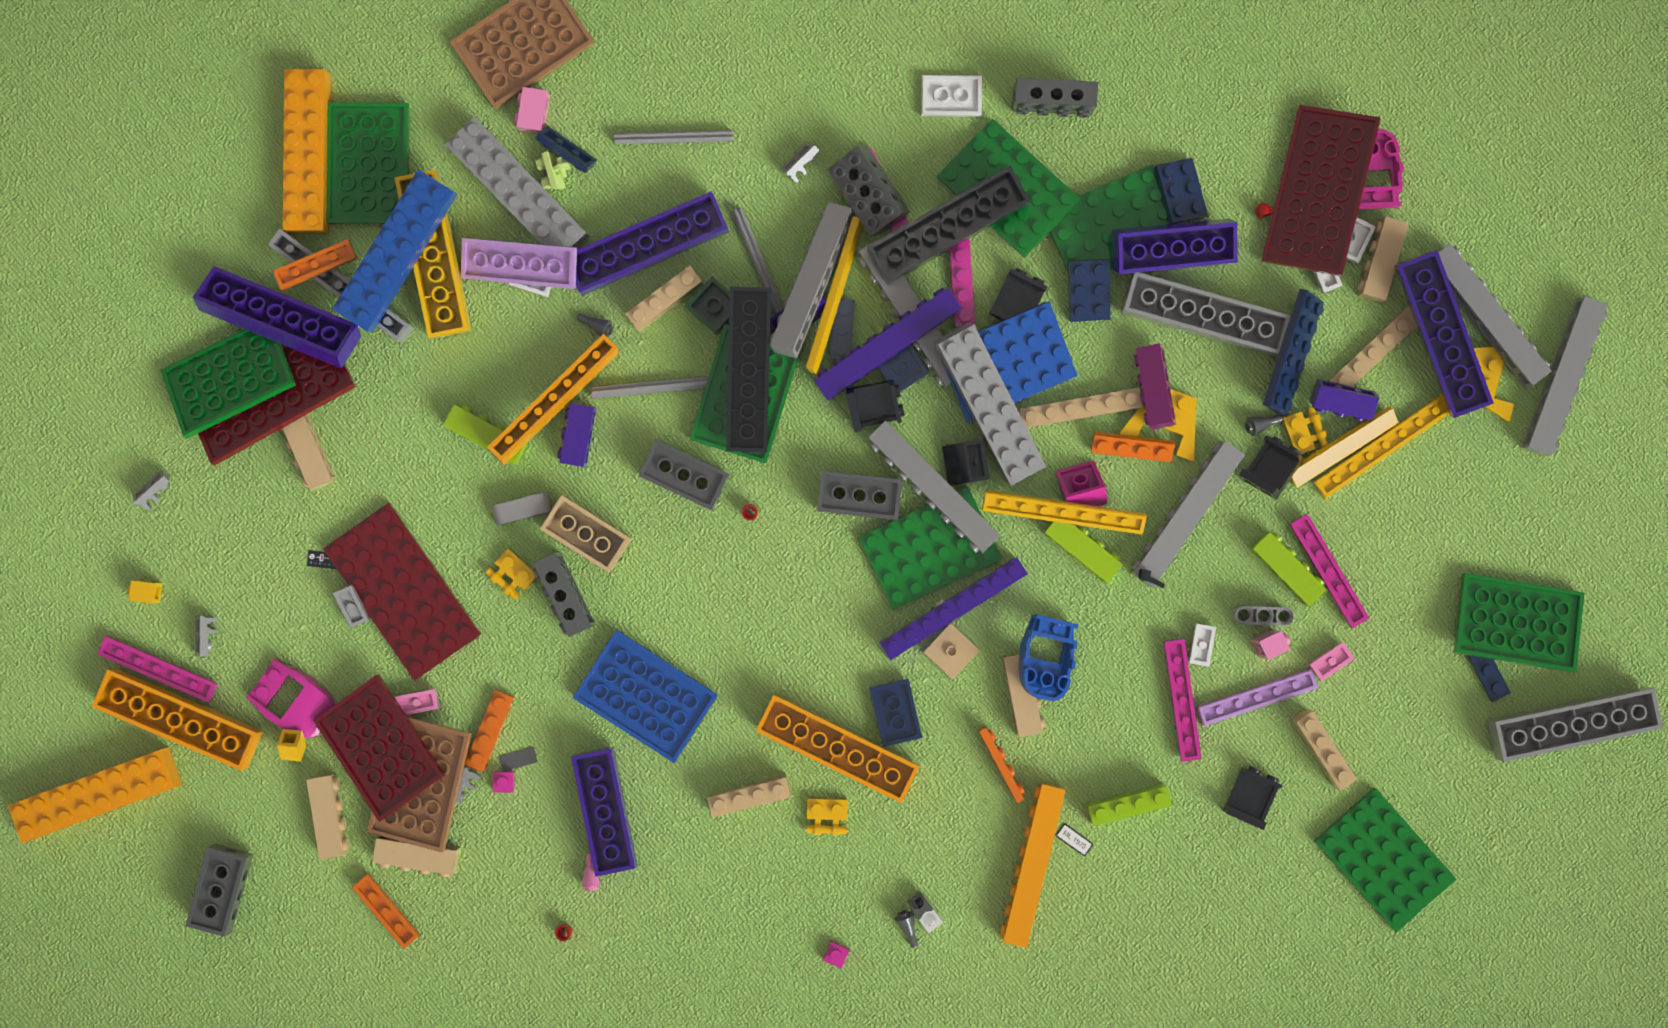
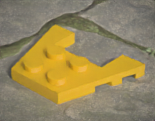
(1491, 366)
(1185, 418)

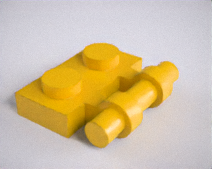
(1298, 431)
(516, 569)
(827, 809)

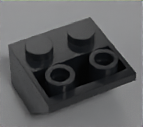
(965, 462)

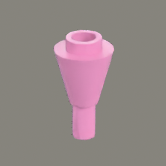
(589, 880)

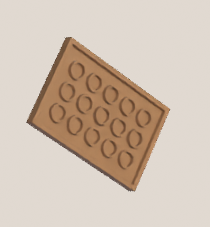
(520, 46)
(429, 815)

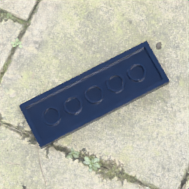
(1293, 352)

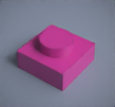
(503, 781)
(836, 954)

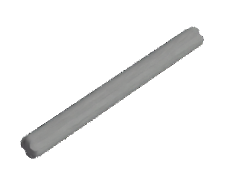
(673, 136)
(757, 258)
(648, 387)

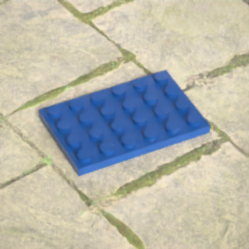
(1026, 354)
(645, 696)

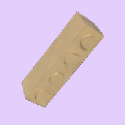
(1383, 256)
(664, 298)
(308, 453)
(1023, 705)
(1323, 749)
(749, 796)
(327, 816)
(410, 856)

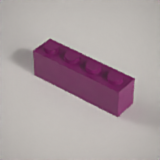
(1155, 386)

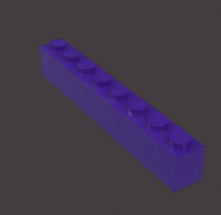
(888, 344)
(953, 608)

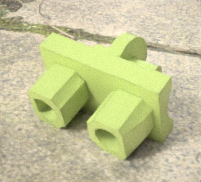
(555, 169)

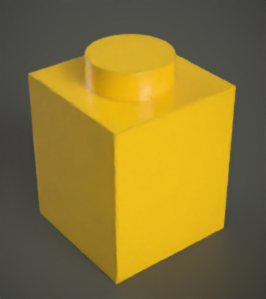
(144, 591)
(291, 745)

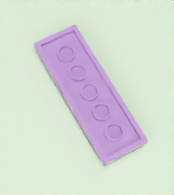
(519, 263)

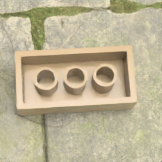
(586, 533)

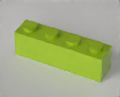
(476, 428)
(1084, 549)
(1288, 569)
(1128, 804)

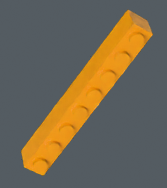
(553, 399)
(1033, 864)

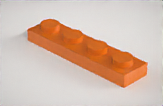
(315, 264)
(1132, 446)
(489, 730)
(998, 756)
(386, 911)

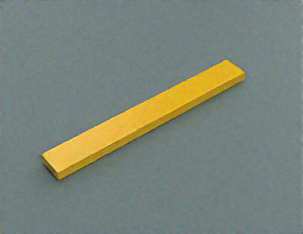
(834, 296)
(1381, 447)
(1064, 512)

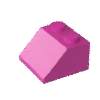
(1082, 484)

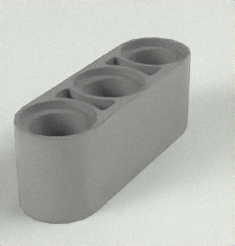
(521, 508)
(1271, 618)

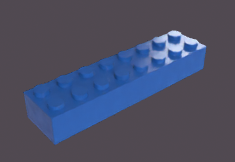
(395, 251)

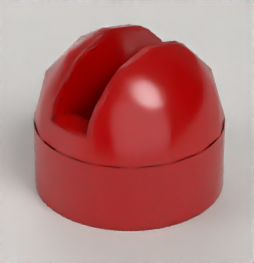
(1263, 210)
(747, 514)
(560, 932)

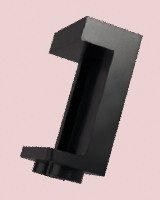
(1017, 294)
(874, 404)
(1272, 467)
(1252, 797)

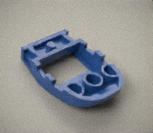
(1044, 678)

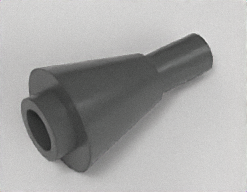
(598, 325)
(1255, 425)
(905, 920)

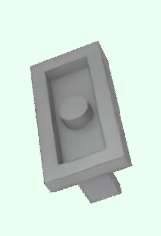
(801, 157)
(149, 490)
(351, 605)
(202, 644)
(466, 782)

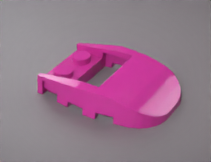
(1384, 158)
(307, 706)

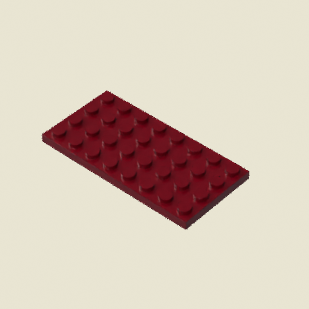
(1321, 190)
(315, 386)
(402, 591)

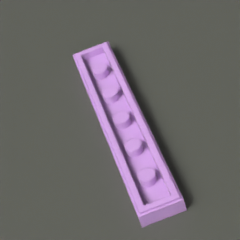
(1257, 697)

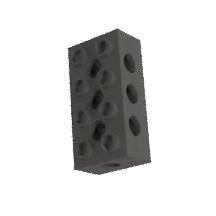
(1063, 90)
(856, 190)
(681, 461)
(869, 485)
(574, 599)
(207, 895)

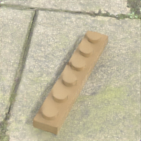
(1376, 349)
(1081, 408)

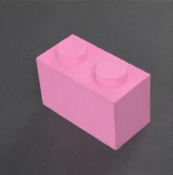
(532, 110)
(1271, 644)

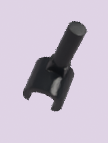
(1144, 575)

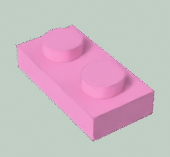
(1331, 661)
(418, 701)

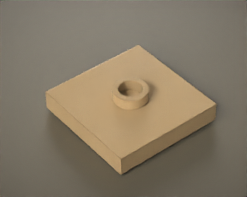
(951, 651)

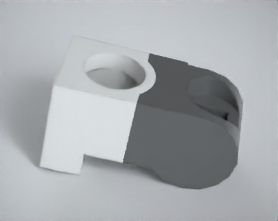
(925, 912)

